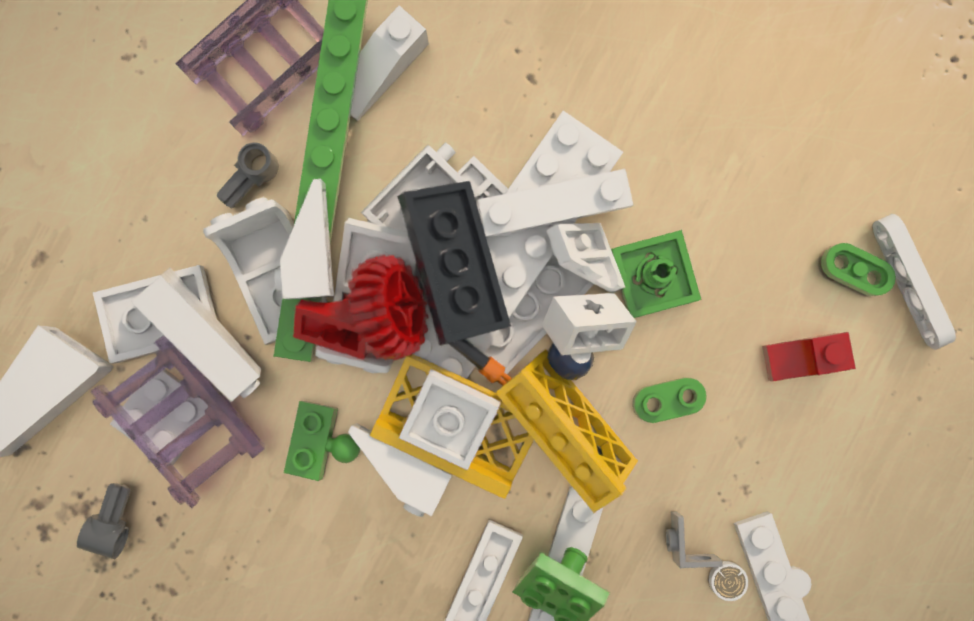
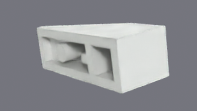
(386, 57)
(307, 255)
(408, 477)

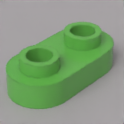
(856, 267)
(670, 400)

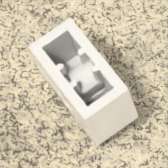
(588, 323)

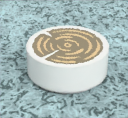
(728, 581)

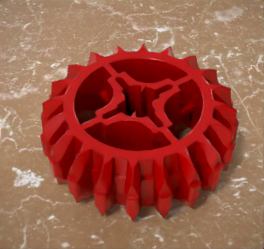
(387, 307)

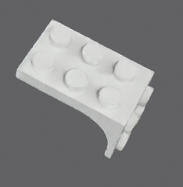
(359, 243)
(253, 249)

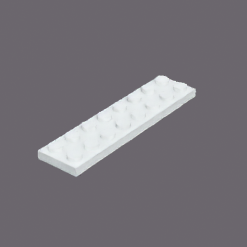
(564, 154)

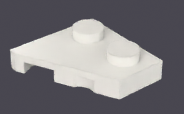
(586, 253)

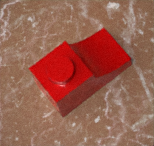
(328, 326)
(809, 356)

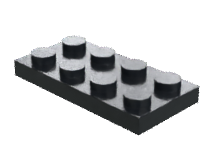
(454, 261)

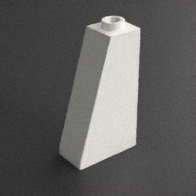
(198, 335)
(43, 383)

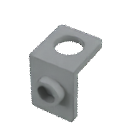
(676, 544)

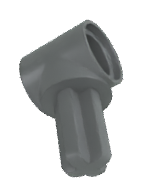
(245, 177)
(106, 532)

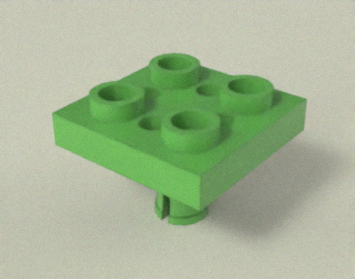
(678, 287)
(560, 587)

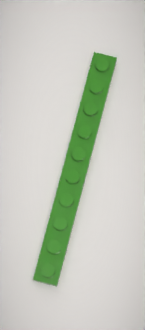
(326, 137)

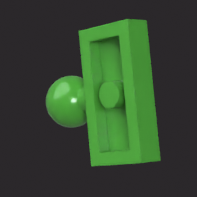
(313, 440)

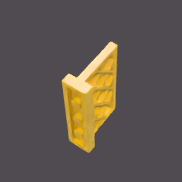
(569, 447)
(483, 470)

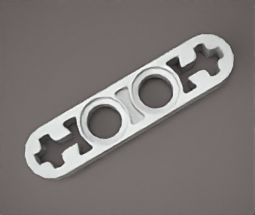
(914, 281)

